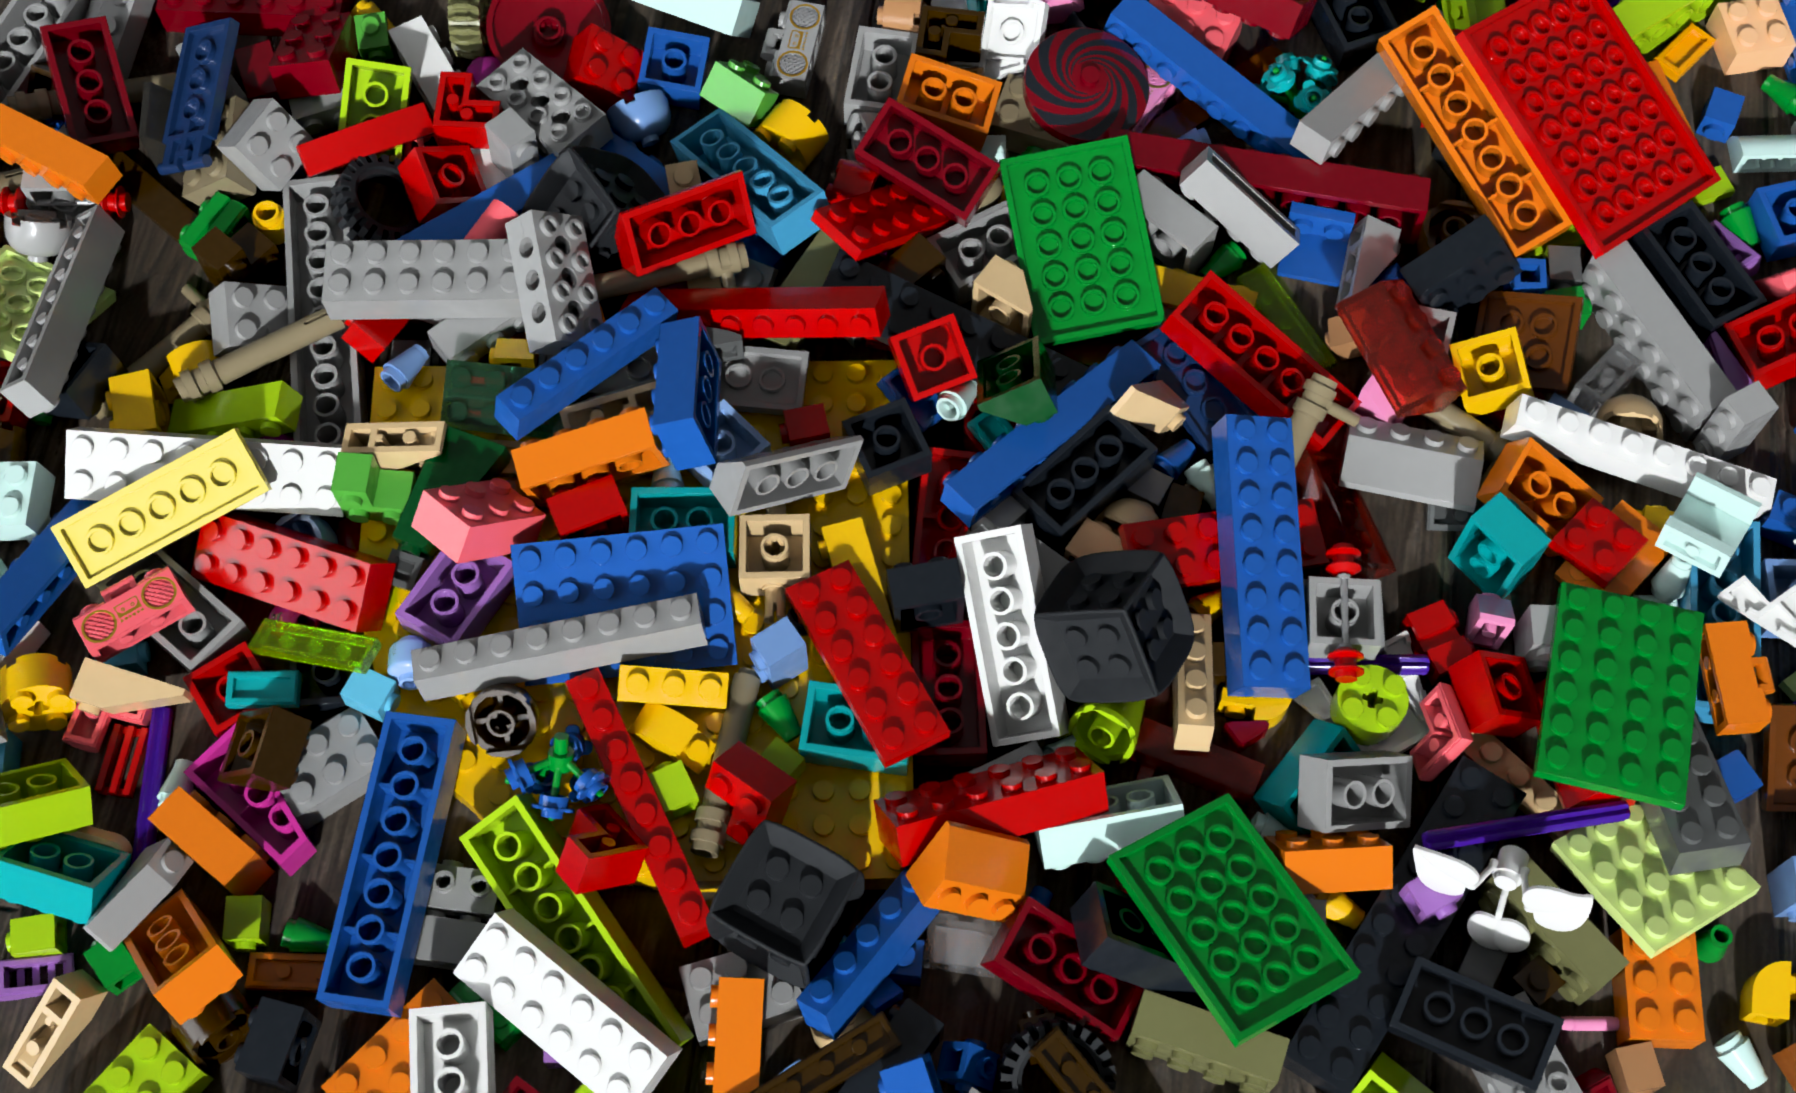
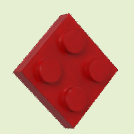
(1598, 543)

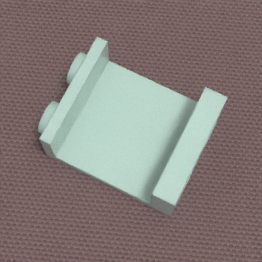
(1708, 524)

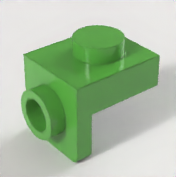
(373, 37)

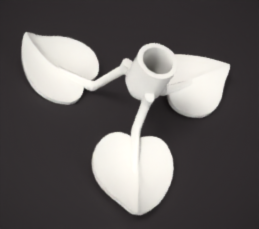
(1550, 905)

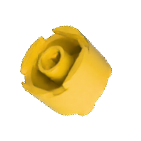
(793, 133)
(36, 693)

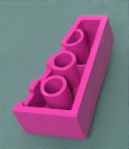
(256, 812)

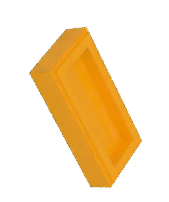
(1684, 51)

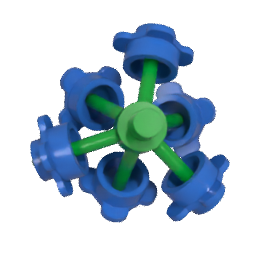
(545, 775)

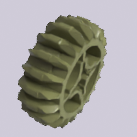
(468, 27)

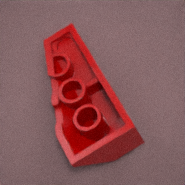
(933, 521)

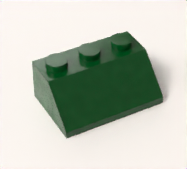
(1018, 383)

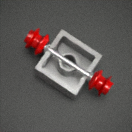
(40, 195)
(1343, 615)

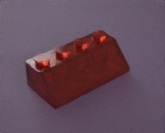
(1401, 348)
(1341, 513)

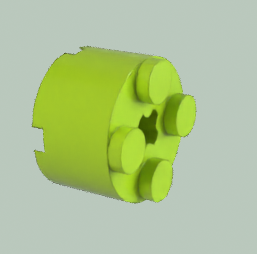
(1387, 698)

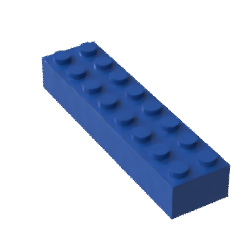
(1260, 557)
(392, 865)

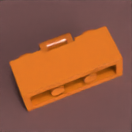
(1730, 679)

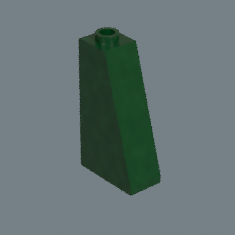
(462, 461)

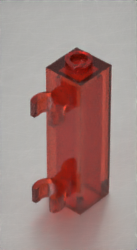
(1215, 770)

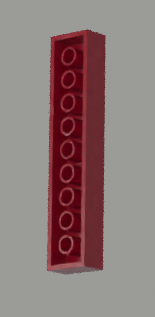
(1282, 179)

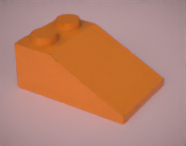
(1637, 570)

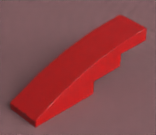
(365, 139)

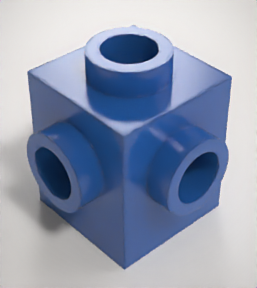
(1531, 279)
(967, 1065)

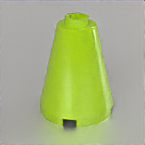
(1107, 730)

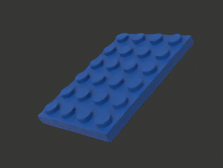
(625, 570)

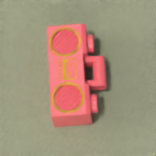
(132, 612)

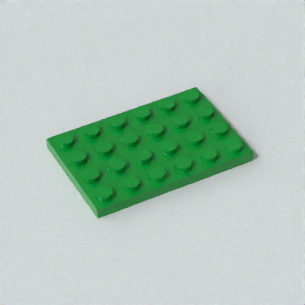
(1082, 241)
(1620, 696)
(1232, 919)

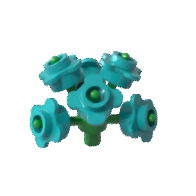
(1317, 85)

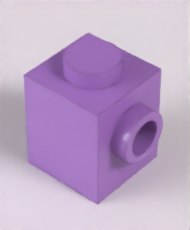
(1427, 903)

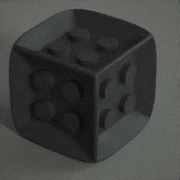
(598, 188)
(1115, 626)
(785, 903)

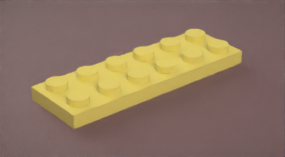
(161, 508)

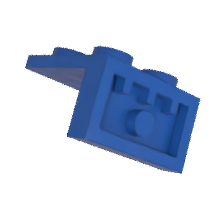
(1322, 244)

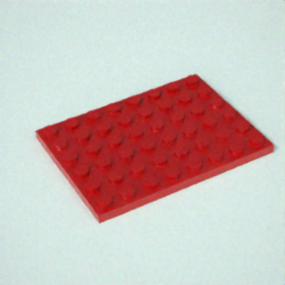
(1589, 115)

